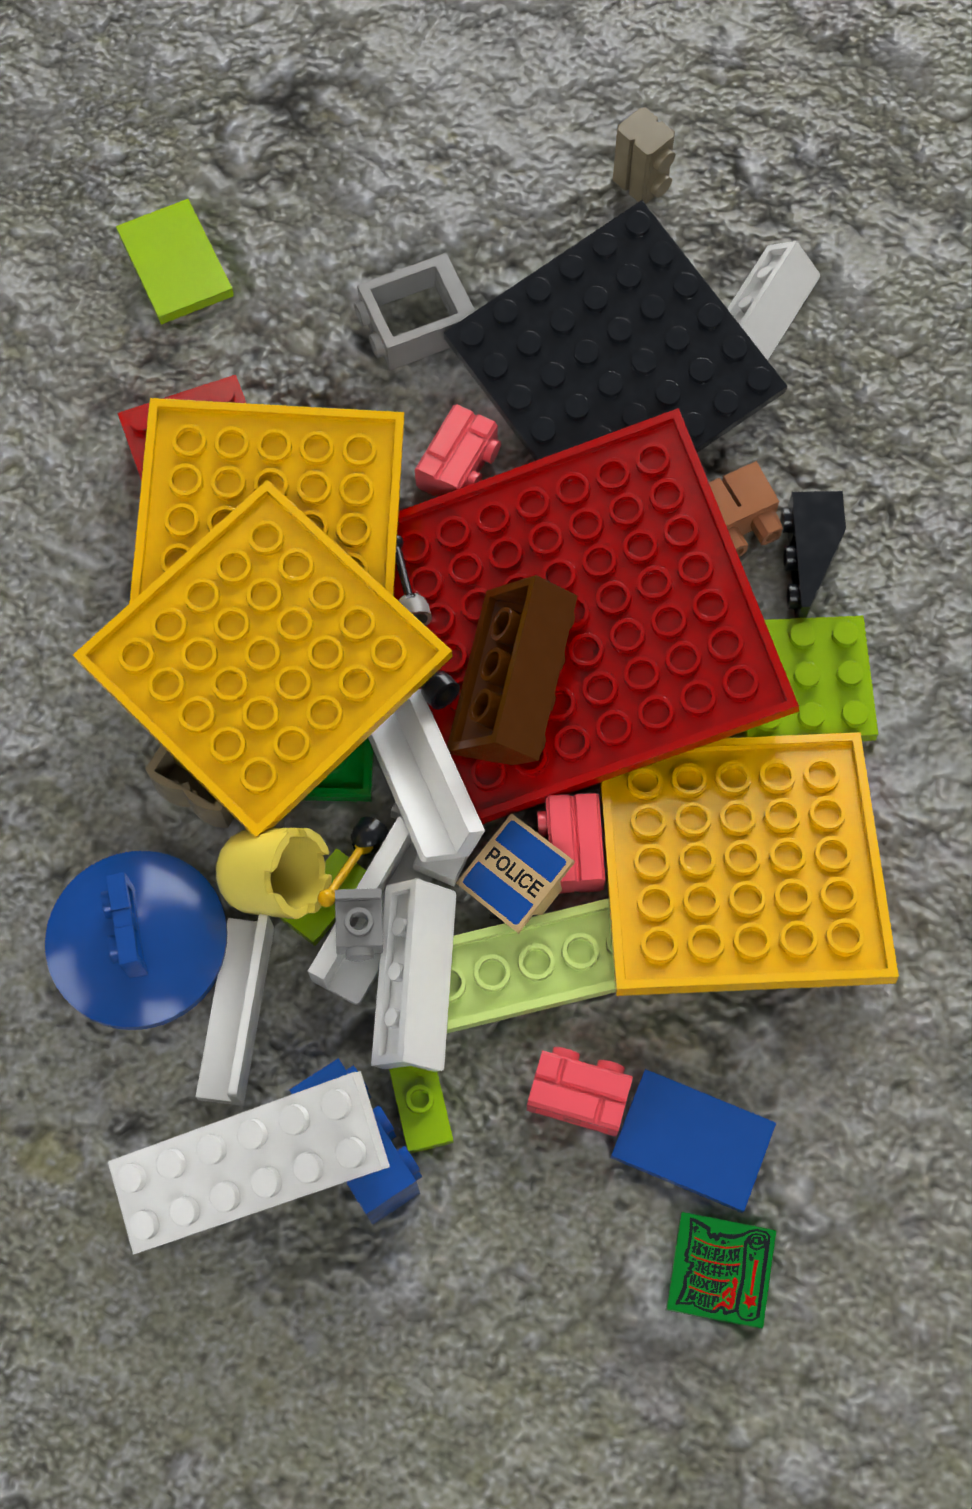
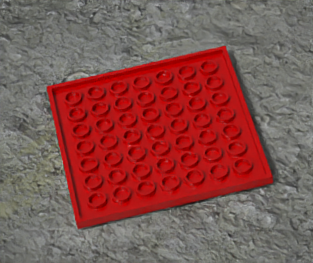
(664, 614)

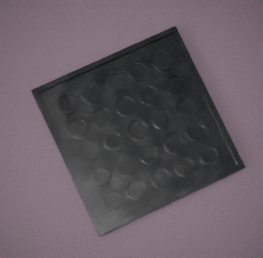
(614, 340)

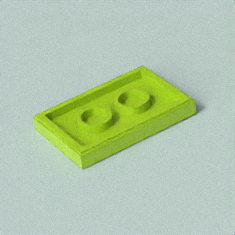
(174, 261)

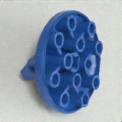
(136, 940)

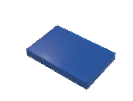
(693, 1140)

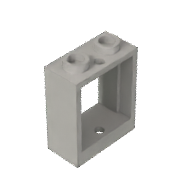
(401, 283)

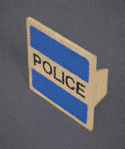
(516, 874)

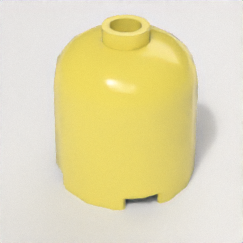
(273, 872)

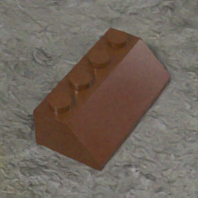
(513, 672)

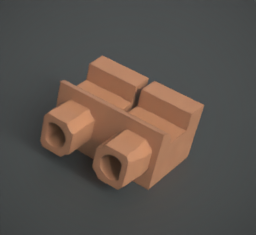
(748, 506)

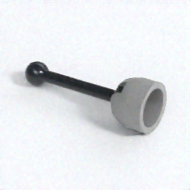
(412, 601)

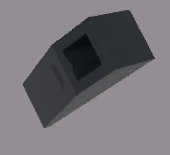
(814, 532)

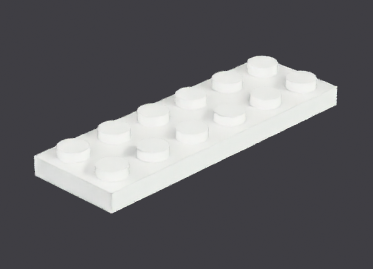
(248, 1163)

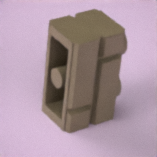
(643, 155)

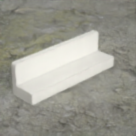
(774, 294)
(426, 783)
(390, 866)
(414, 976)
(235, 1012)

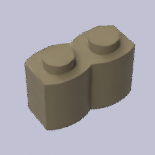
(182, 789)

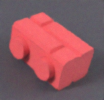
(457, 452)
(576, 830)
(580, 1091)

